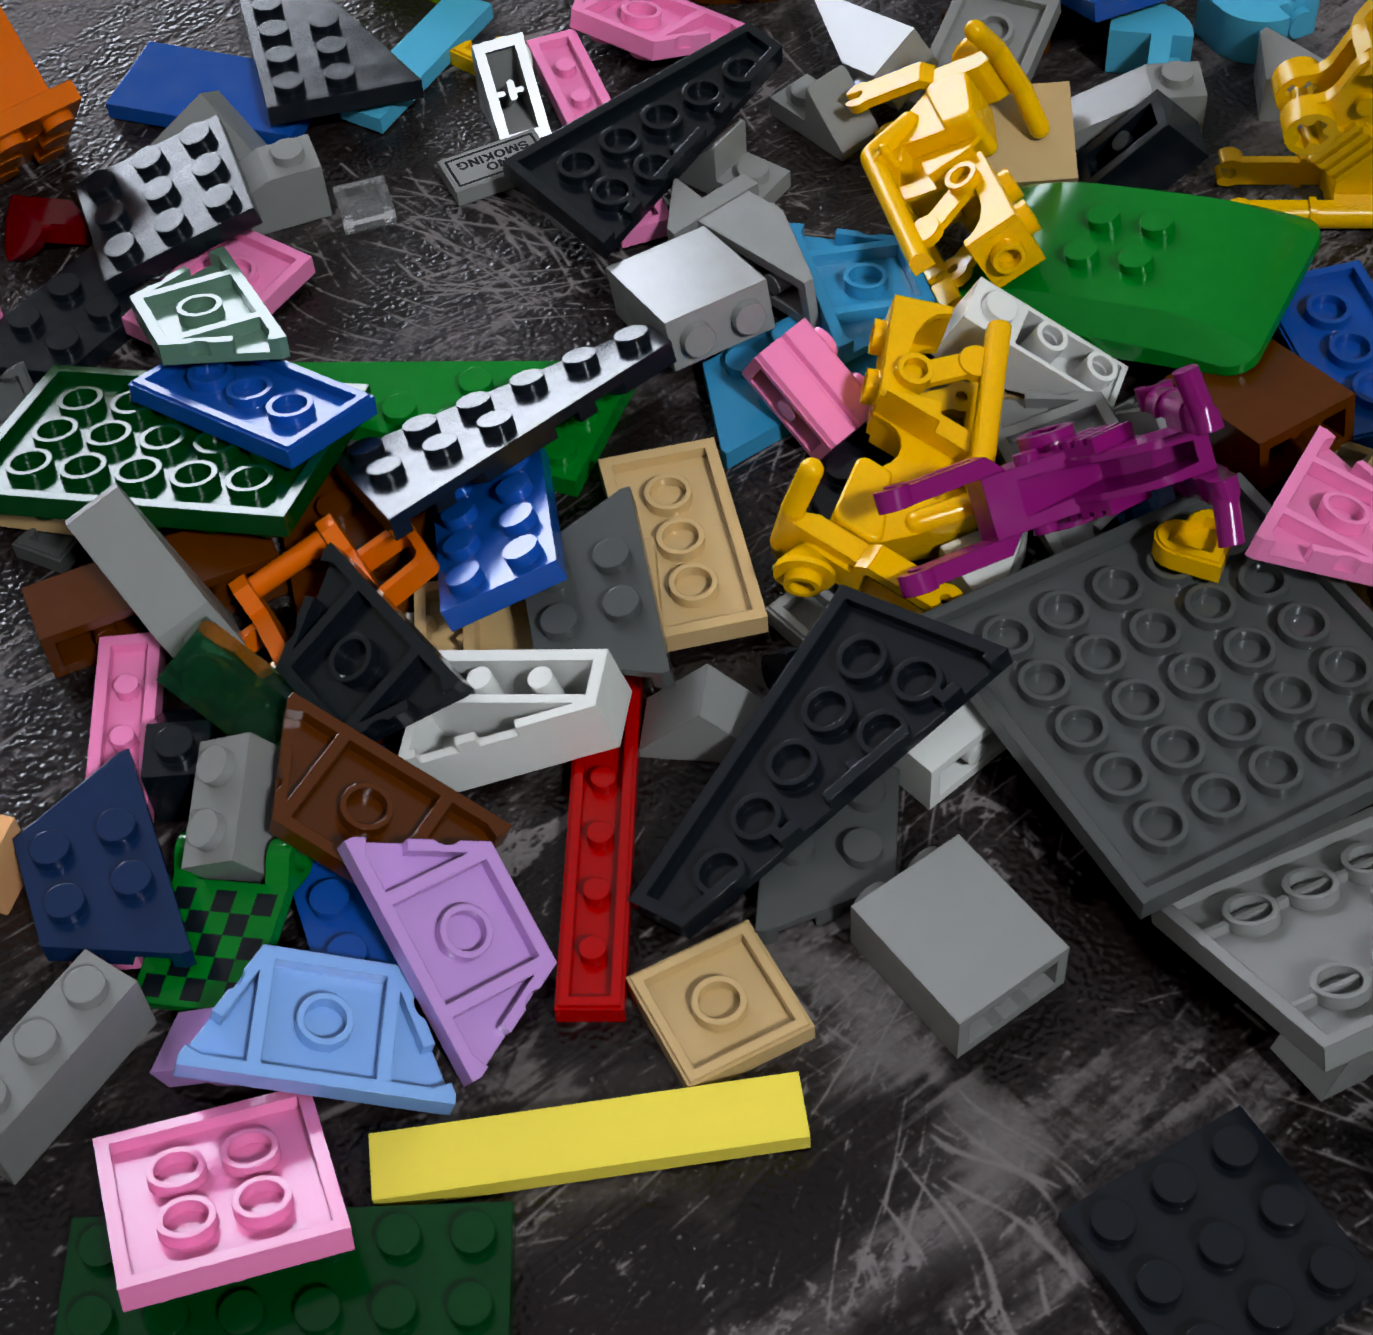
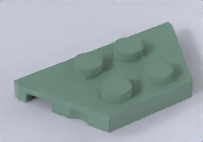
(208, 316)

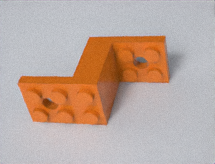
(32, 116)

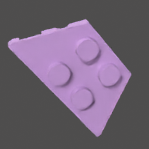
(456, 938)

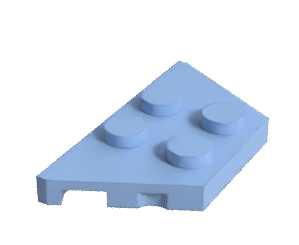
(321, 1031)

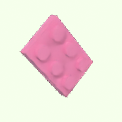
(268, 265)

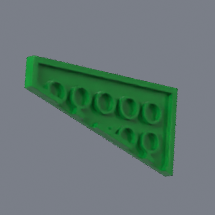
(434, 386)

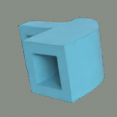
(1235, 25)
(1148, 37)

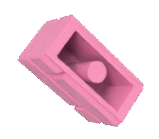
(809, 388)

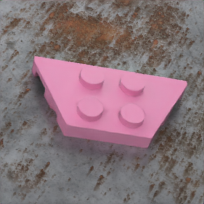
(651, 27)
(1321, 517)

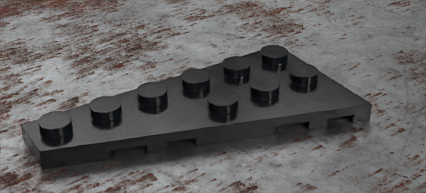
(623, 156)

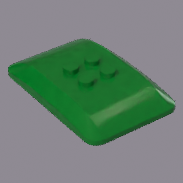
(1163, 272)

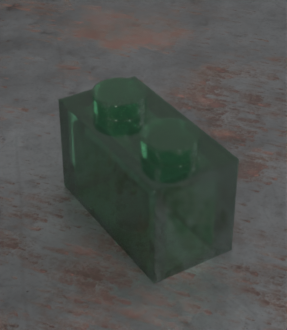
(227, 683)

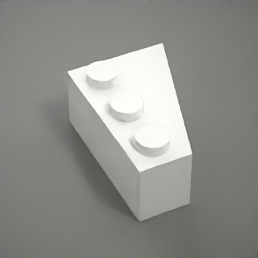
(522, 715)

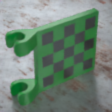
(225, 928)

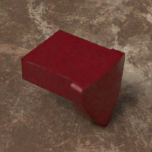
(41, 221)

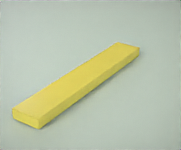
(588, 1140)

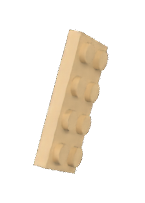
(700, 545)

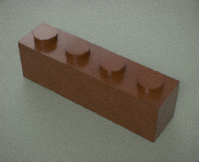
(84, 605)

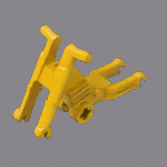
(1333, 133)

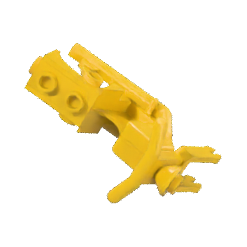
(935, 169)
(913, 429)

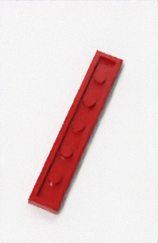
(599, 879)

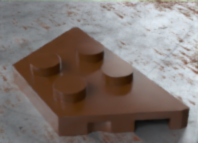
(348, 786)

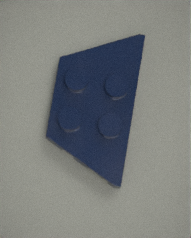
(102, 875)

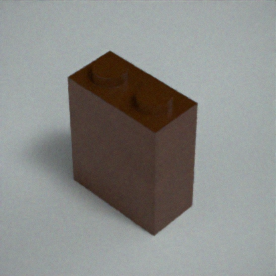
(1275, 414)

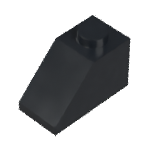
(1145, 147)
(171, 760)

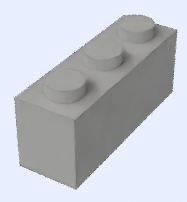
(65, 1055)

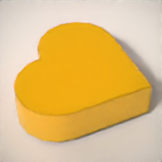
(1191, 546)

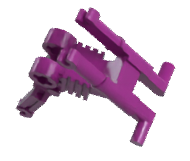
(1078, 477)

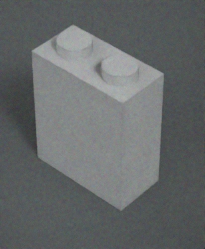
(693, 295)
(957, 944)

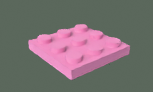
(219, 1197)

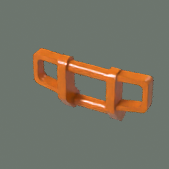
(250, 590)

